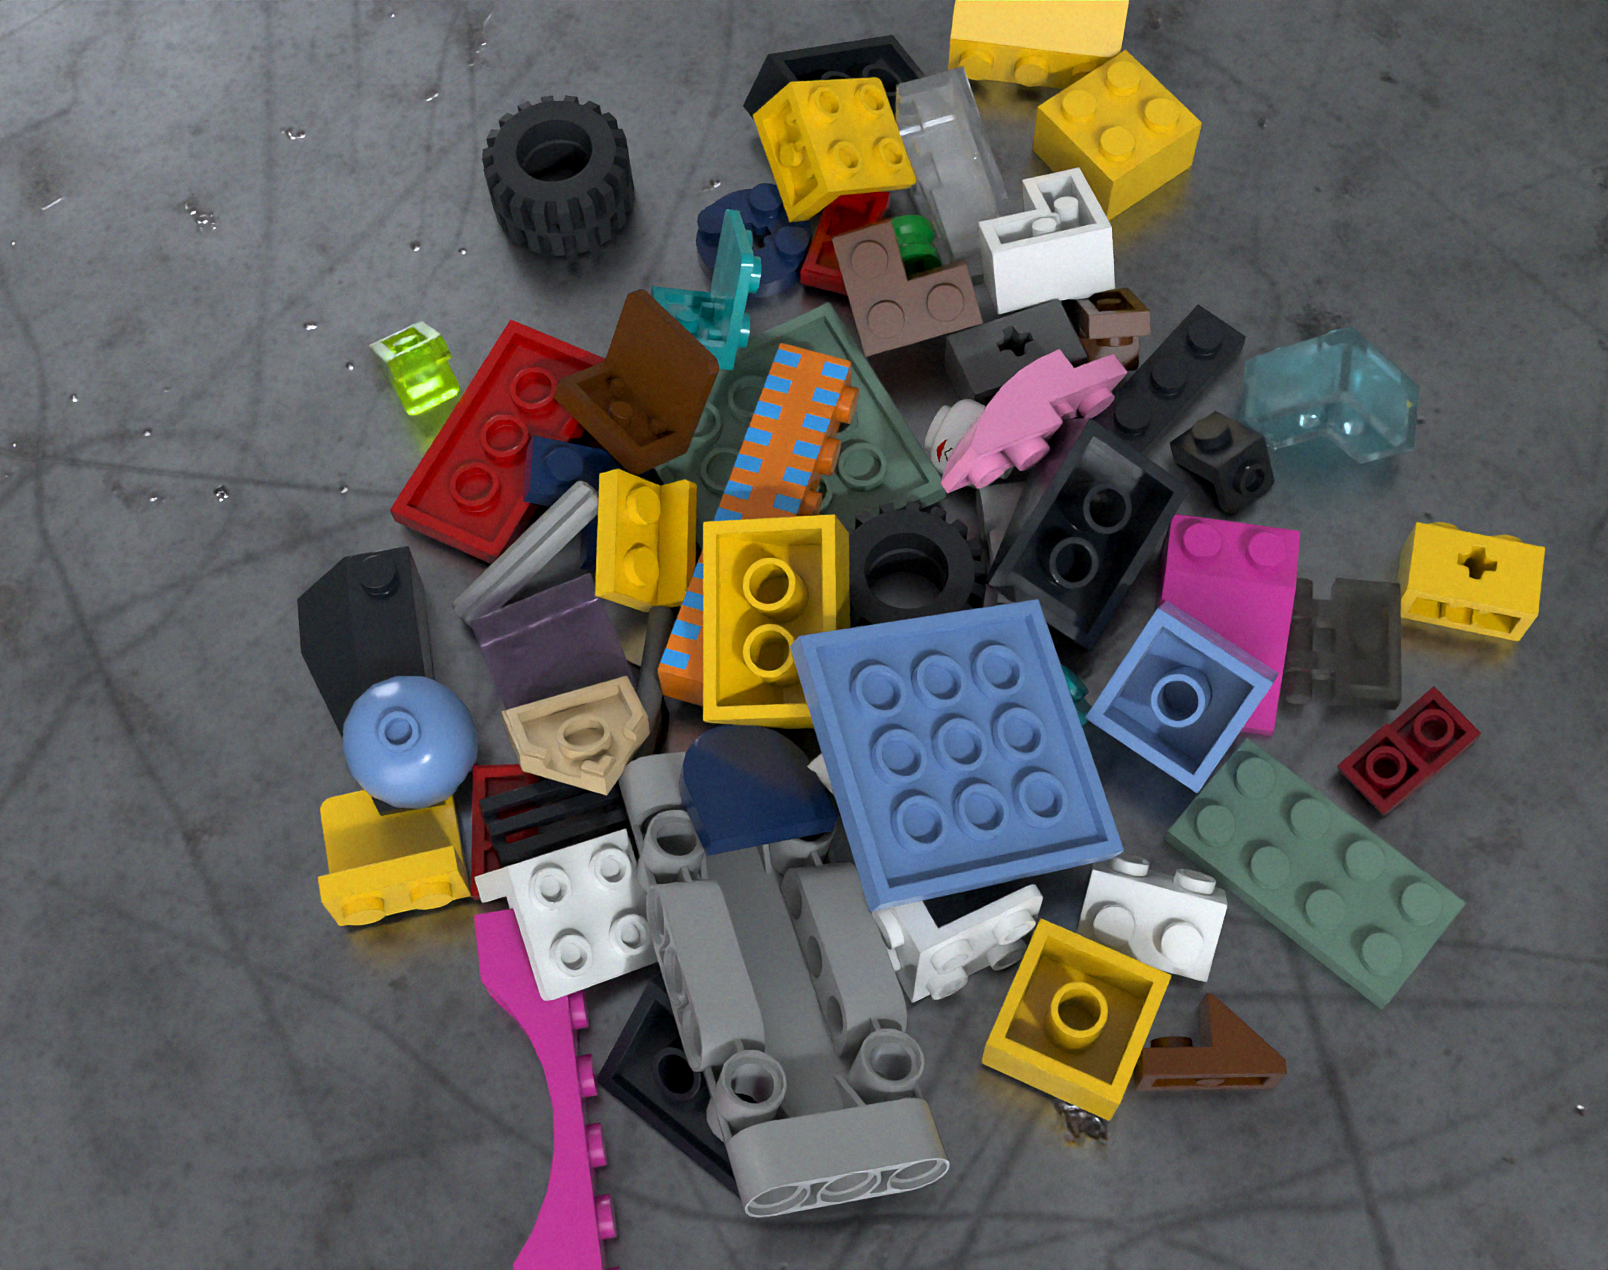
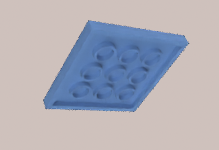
(954, 752)

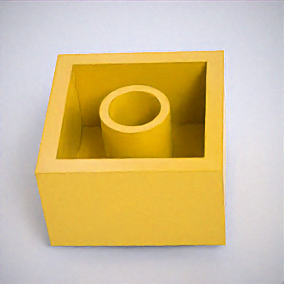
(1119, 132)
(1075, 1019)

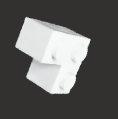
(1051, 249)

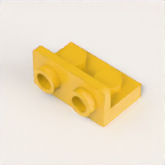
(645, 540)

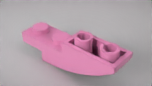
(1027, 414)

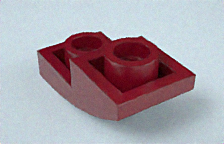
(1409, 751)

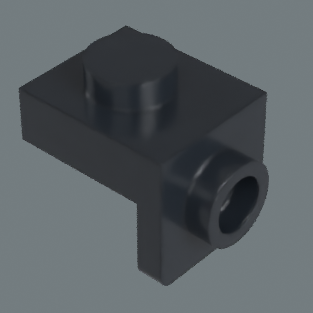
(1228, 457)

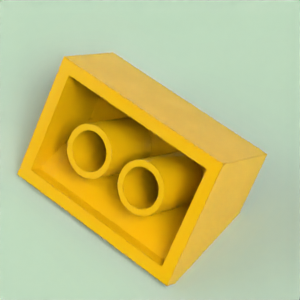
(1035, 39)
(760, 593)

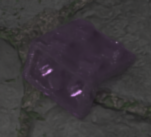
(551, 644)

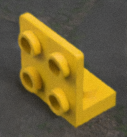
(832, 143)

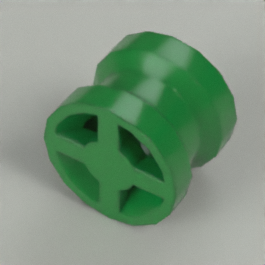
(915, 240)

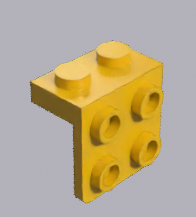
(389, 860)

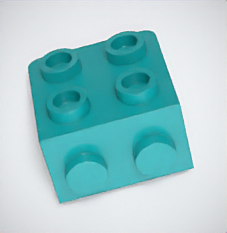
(720, 315)

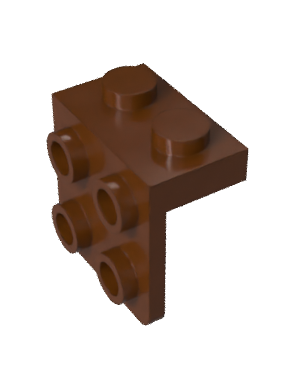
(646, 391)

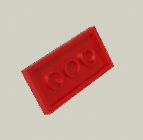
(475, 469)

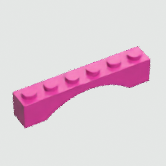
(573, 1214)

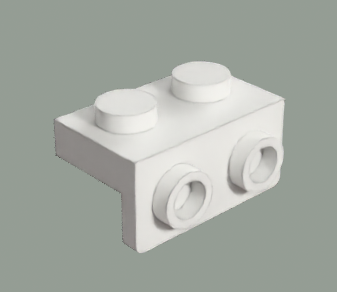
(1154, 915)

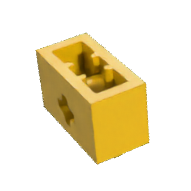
(1470, 580)

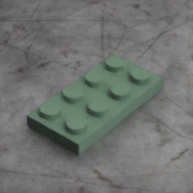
(1315, 872)

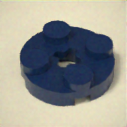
(765, 215)

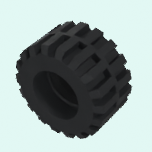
(553, 139)
(918, 545)

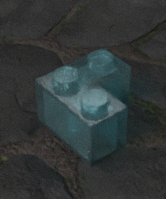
(1333, 390)

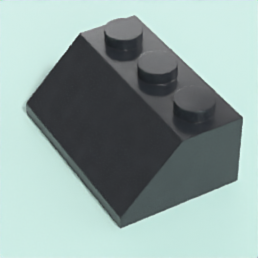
(656, 1082)

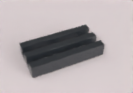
(550, 841)

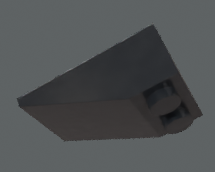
(863, 58)
(1084, 529)

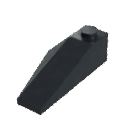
(364, 628)

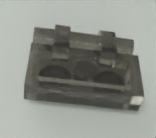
(1364, 644)

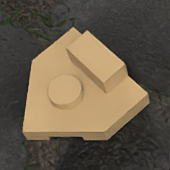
(580, 734)

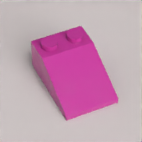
(1238, 585)

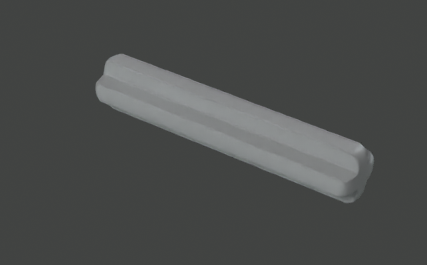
(528, 553)

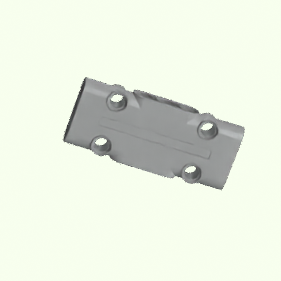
(784, 1002)

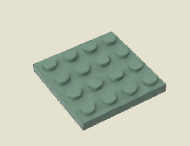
(878, 450)

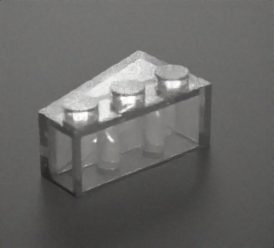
(951, 164)

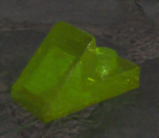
(417, 367)

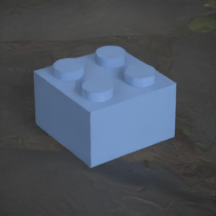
(1181, 695)

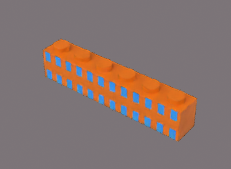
(772, 477)

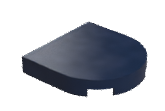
(751, 789)

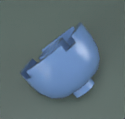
(410, 741)

